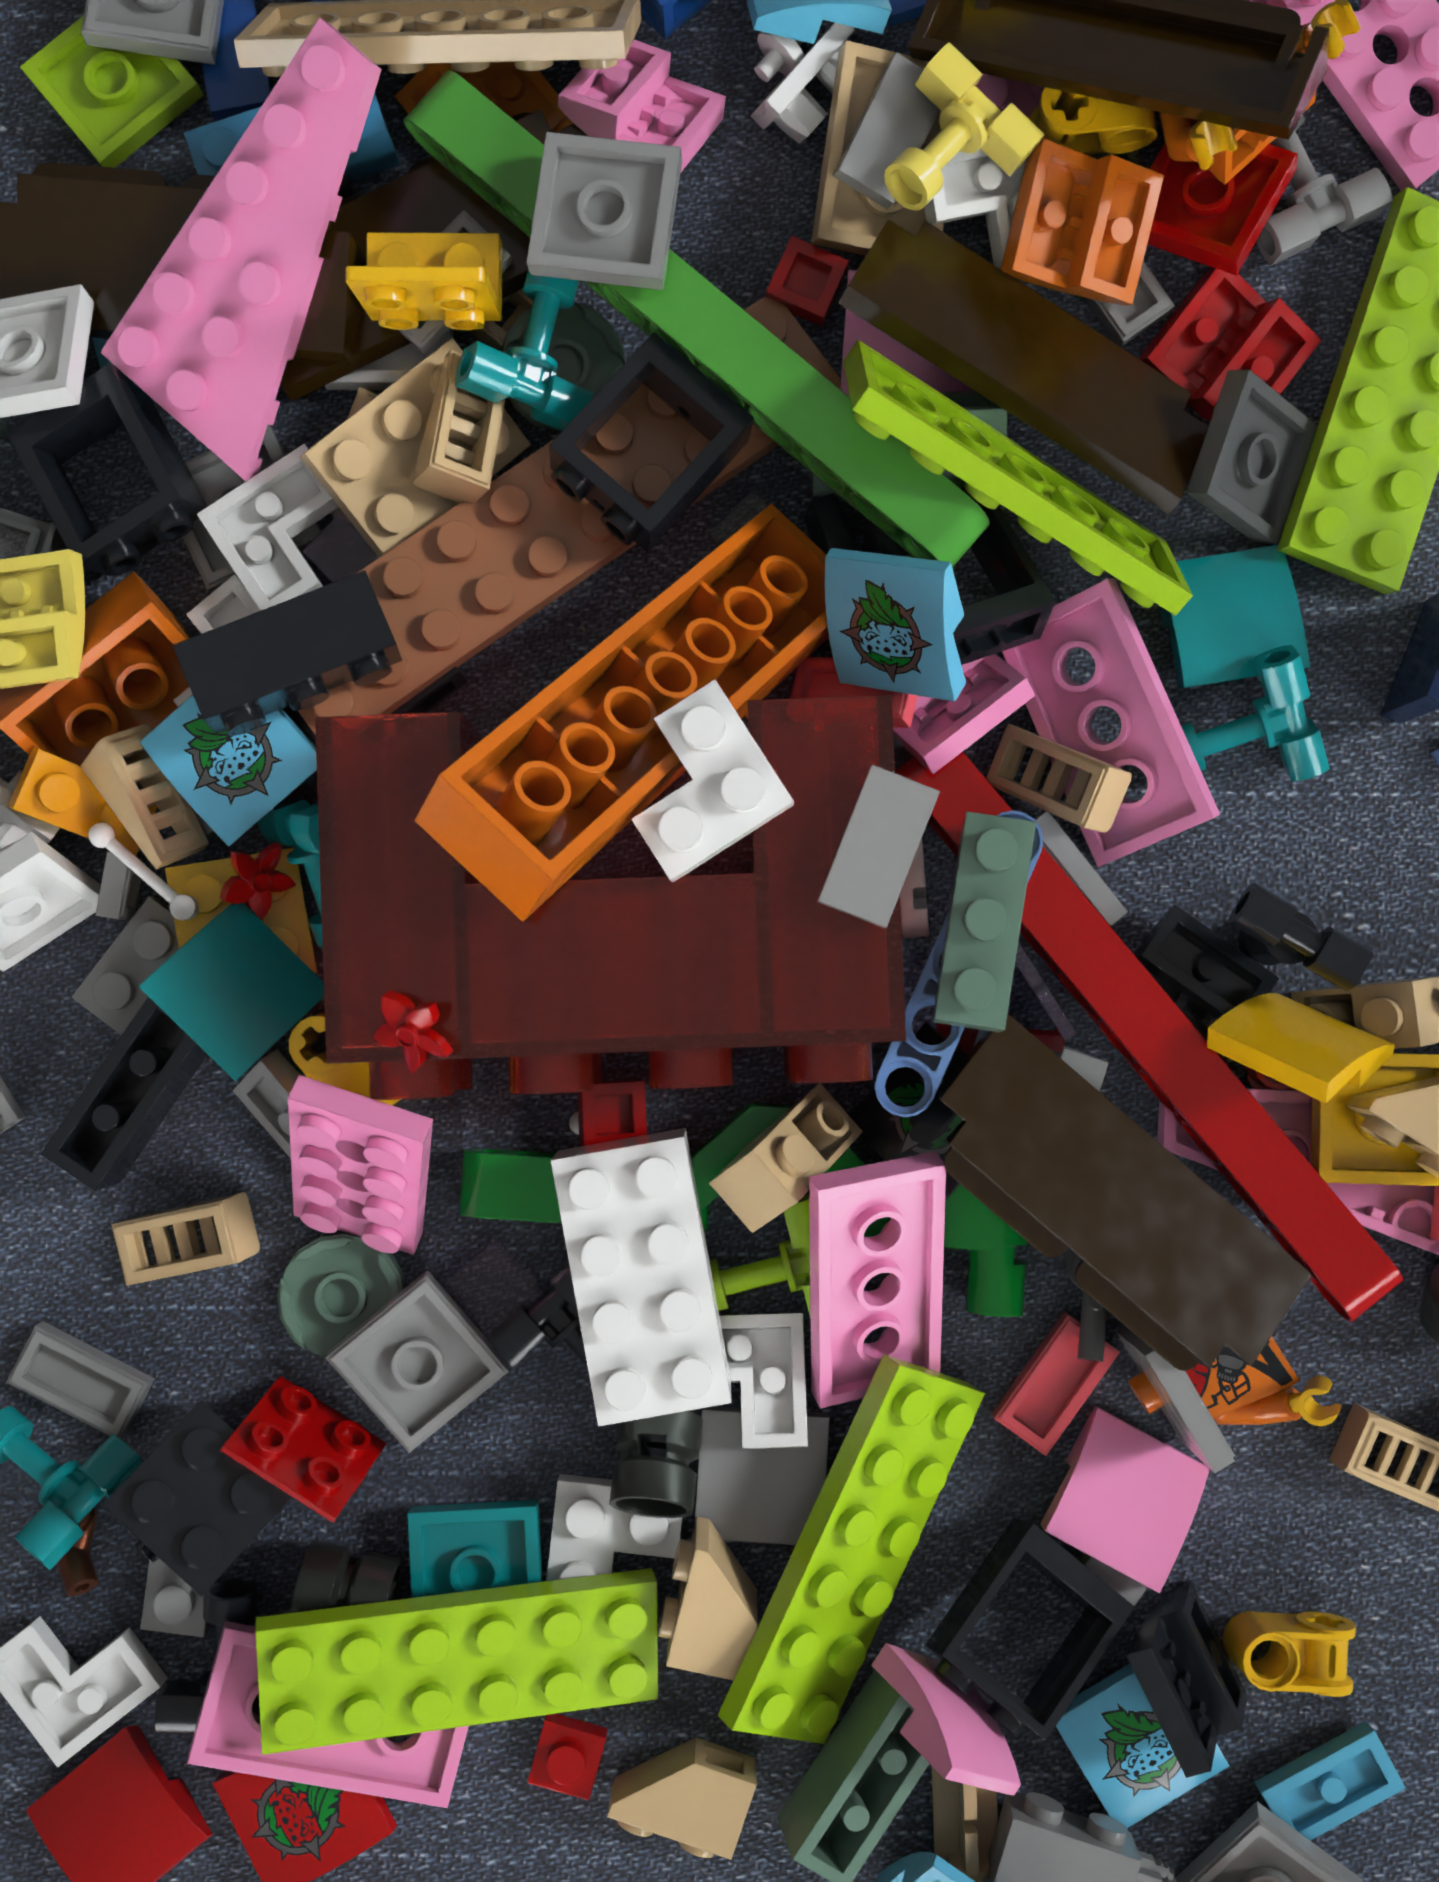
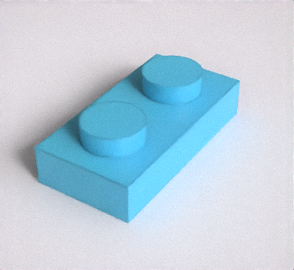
(1331, 1782)

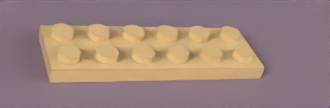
(449, 31)

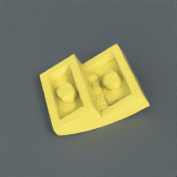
(41, 618)

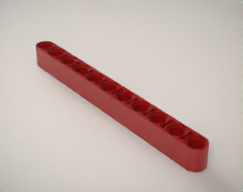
(1177, 1064)

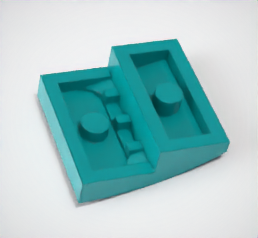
(1236, 612)
(234, 989)

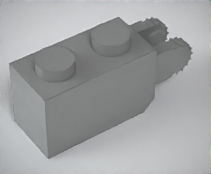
(1047, 1844)

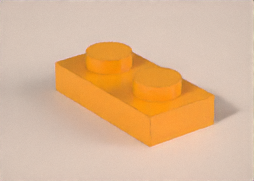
(65, 797)

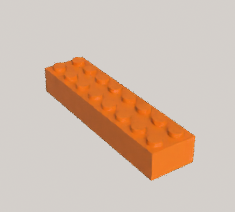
(587, 748)

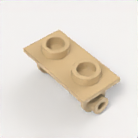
(963, 1825)

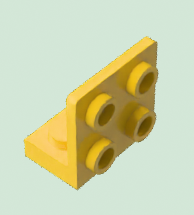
(430, 279)

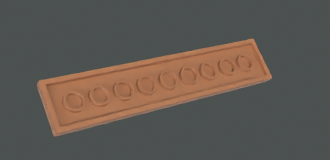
(528, 542)

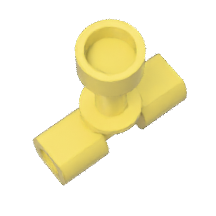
(966, 123)

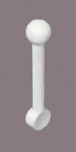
(181, 906)

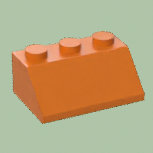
(122, 682)

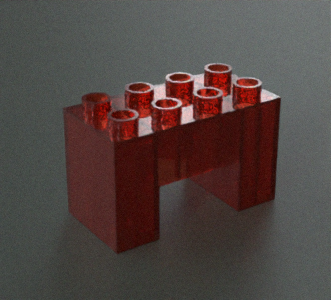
(603, 959)

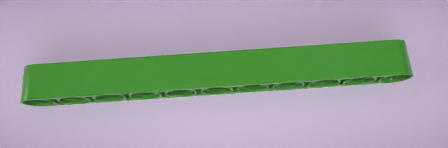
(720, 339)

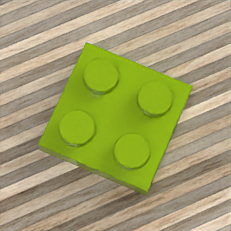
(110, 95)

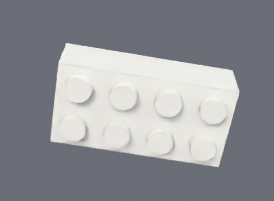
(641, 1277)

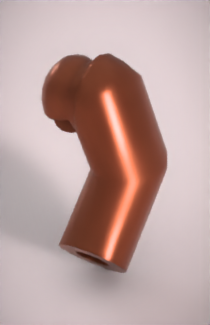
(77, 1565)

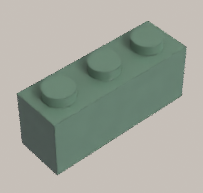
(984, 922)
(853, 1785)

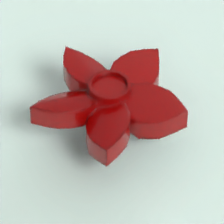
(256, 880)
(411, 1029)

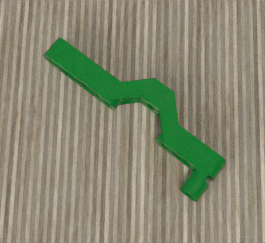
(522, 1188)

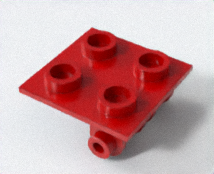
(304, 1448)

